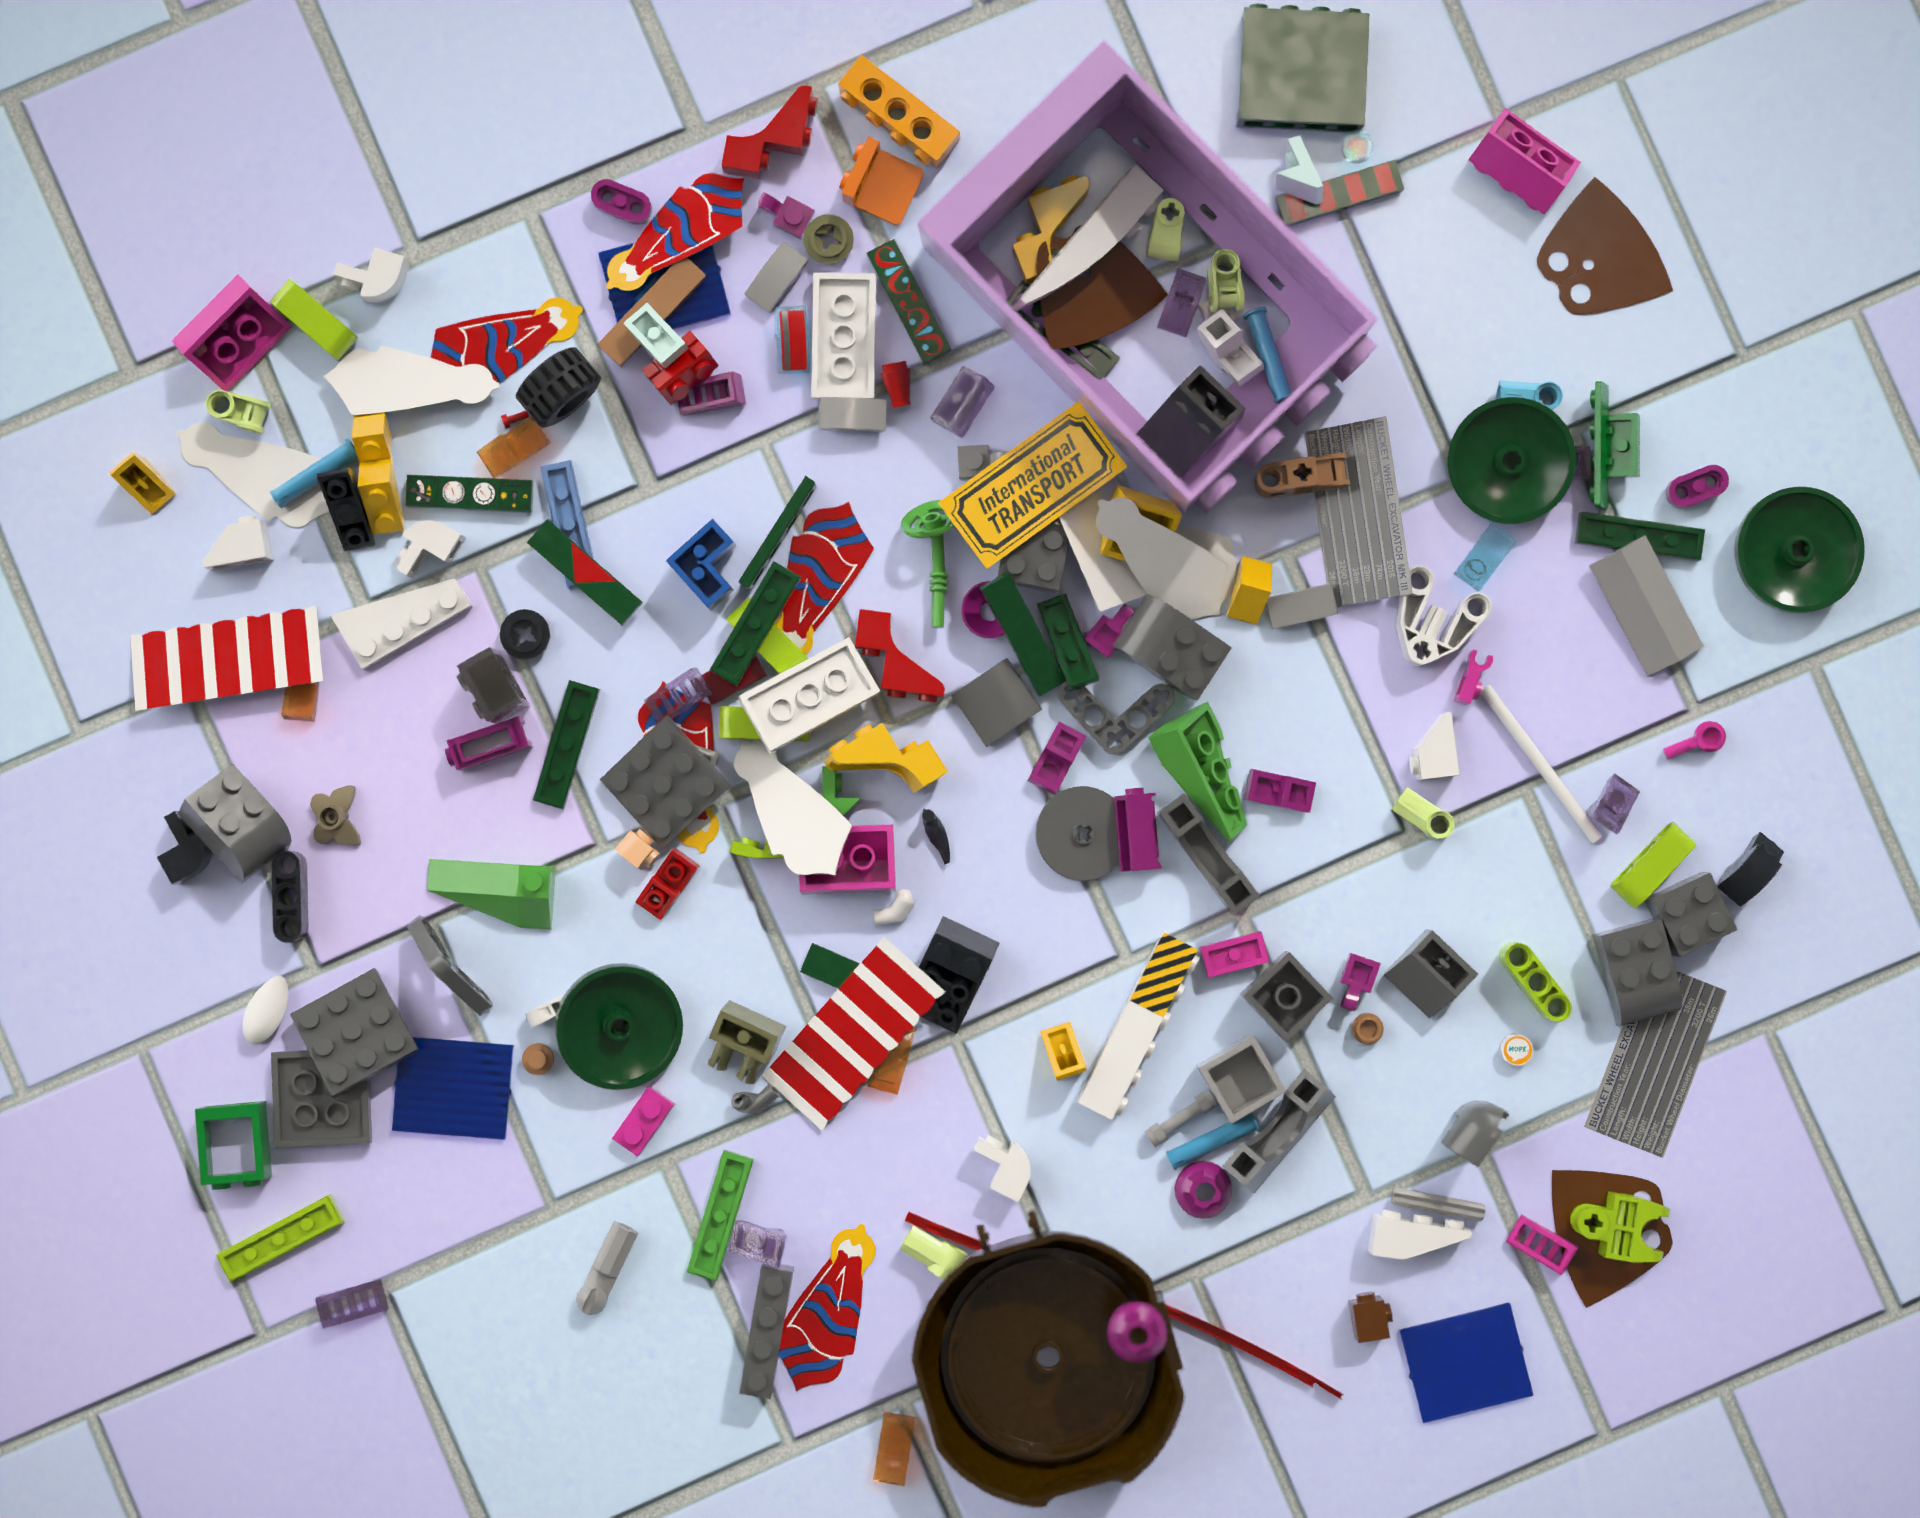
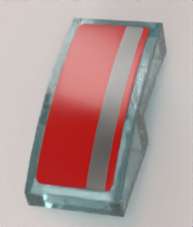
(792, 339)

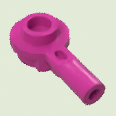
(1707, 736)

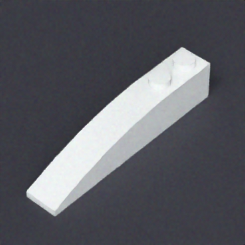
(1101, 231)

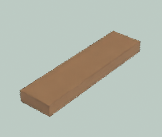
(663, 297)

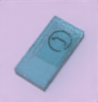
(1485, 557)

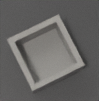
(1241, 1078)

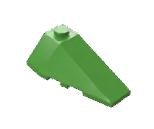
(1194, 758)

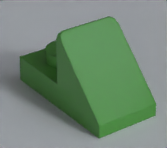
(830, 785)

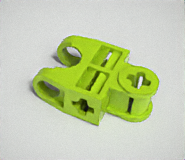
(1620, 1226)

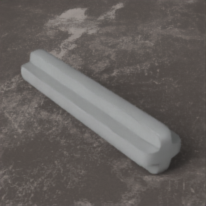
(1438, 1204)

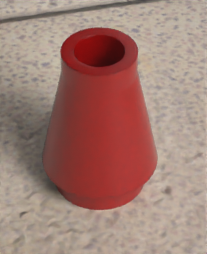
(897, 383)

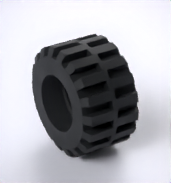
(558, 387)

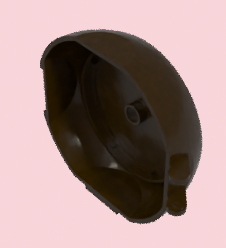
(1034, 1427)

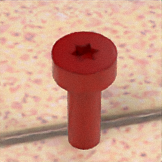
(514, 418)

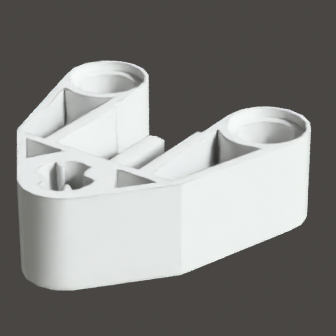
(1458, 629)

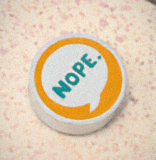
(1516, 1050)

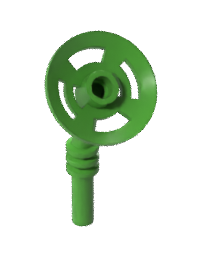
(933, 529)

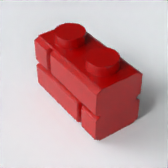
(684, 372)

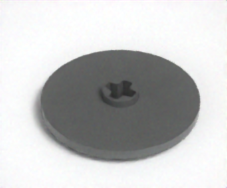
(1057, 831)

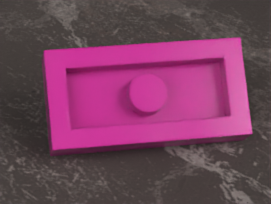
(1234, 954)
(643, 1121)

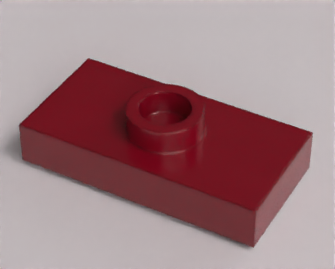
(723, 689)

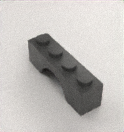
(1207, 854)
(1263, 1153)
(766, 1330)

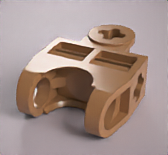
(1317, 473)

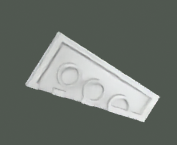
(394, 622)

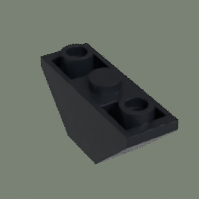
(346, 508)

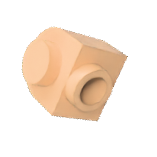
(638, 849)

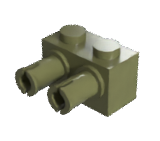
(747, 1033)

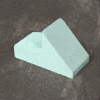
(1301, 176)
(655, 335)

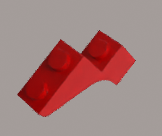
(785, 133)
(899, 672)

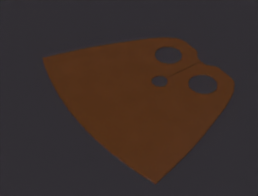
(1623, 255)
(1100, 304)
(1589, 1271)

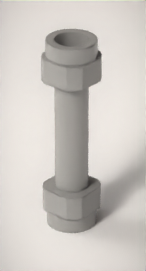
(1203, 1103)

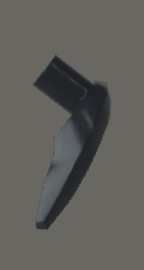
(936, 834)

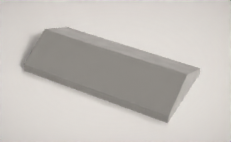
(1646, 606)

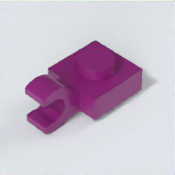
(790, 215)
(1106, 631)
(1359, 976)

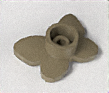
(333, 817)

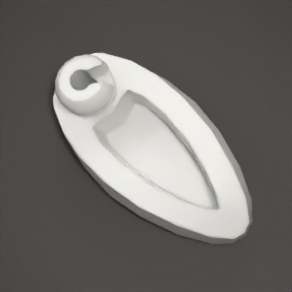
(265, 1010)

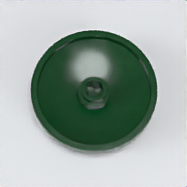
(1511, 460)
(1799, 549)
(618, 1026)

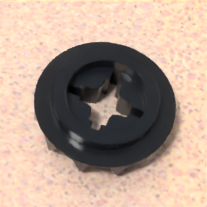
(523, 619)

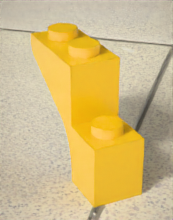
(1049, 212)
(376, 473)
(877, 751)

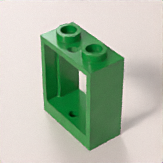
(258, 1114)

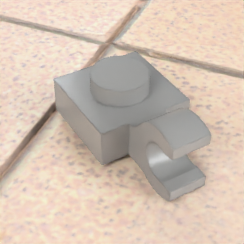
(975, 459)

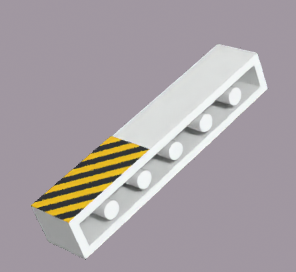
(1137, 1025)

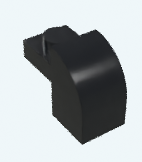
(188, 857)
(1752, 870)

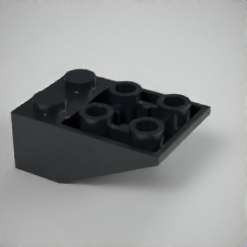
(1191, 422)
(957, 963)

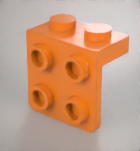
(880, 183)

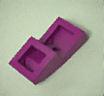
(1057, 758)
(1279, 790)

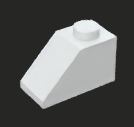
(240, 545)
(1436, 751)

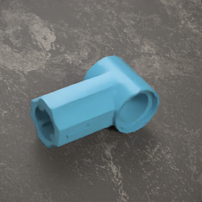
(1530, 391)

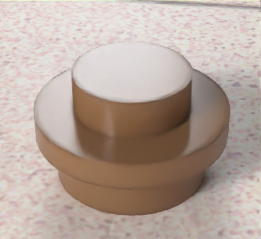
(1367, 1028)
(537, 1059)

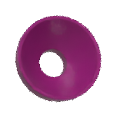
(971, 614)
(1194, 1175)
(1137, 1315)

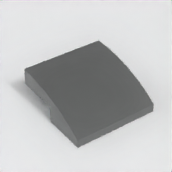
(996, 702)

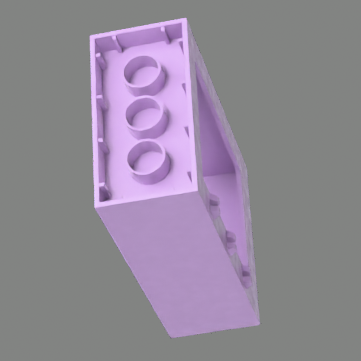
(1324, 316)

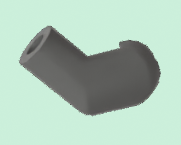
(754, 1102)

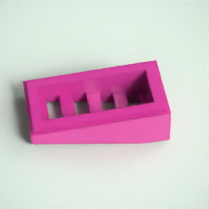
(1567, 1256)

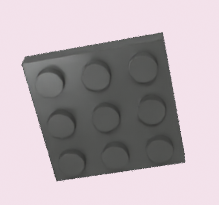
(665, 782)
(354, 1032)
(306, 1110)

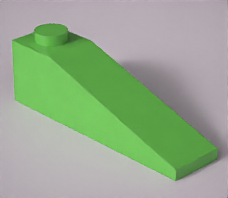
(505, 891)

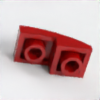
(667, 883)

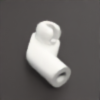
(898, 911)

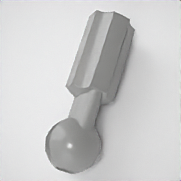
(612, 1255)

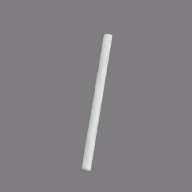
(1541, 764)

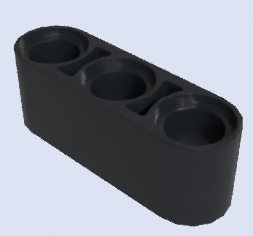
(280, 909)

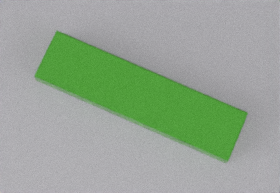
(720, 1215)

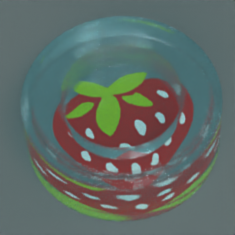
(1357, 146)

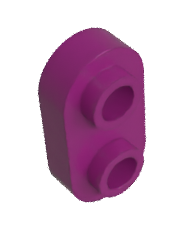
(623, 200)
(1696, 487)

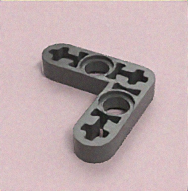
(1108, 723)
(445, 969)

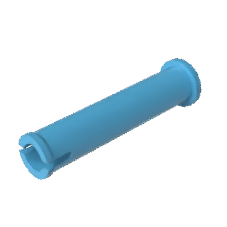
(1268, 353)
(308, 478)
(1212, 1140)

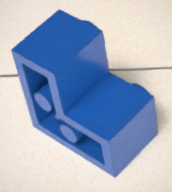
(696, 563)

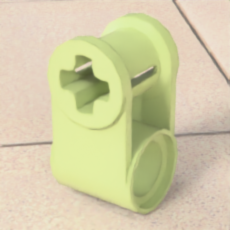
(1166, 235)
(1225, 287)
(243, 412)

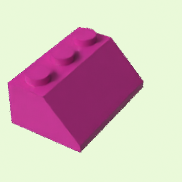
(1524, 161)
(231, 333)
(862, 867)

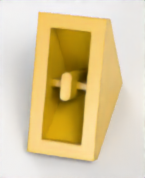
(142, 482)
(1250, 590)
(1063, 1051)

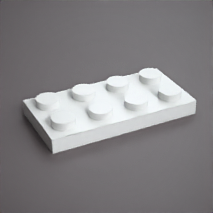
(843, 335)
(809, 695)

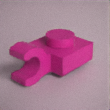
(1469, 687)

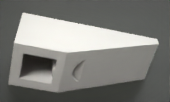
(1408, 1238)

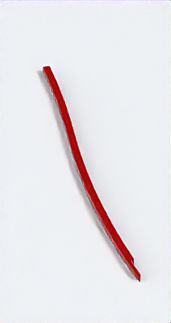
(1174, 1313)

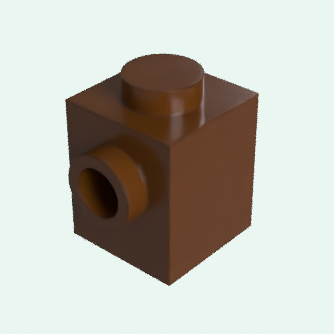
(1370, 1317)

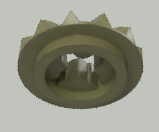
(821, 227)

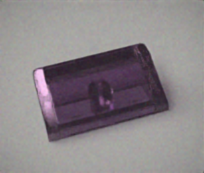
(962, 401)

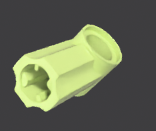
(1421, 812)
(937, 1255)

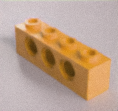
(867, 76)

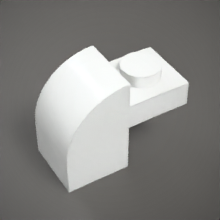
(381, 280)
(1227, 348)
(428, 537)
(1014, 1166)

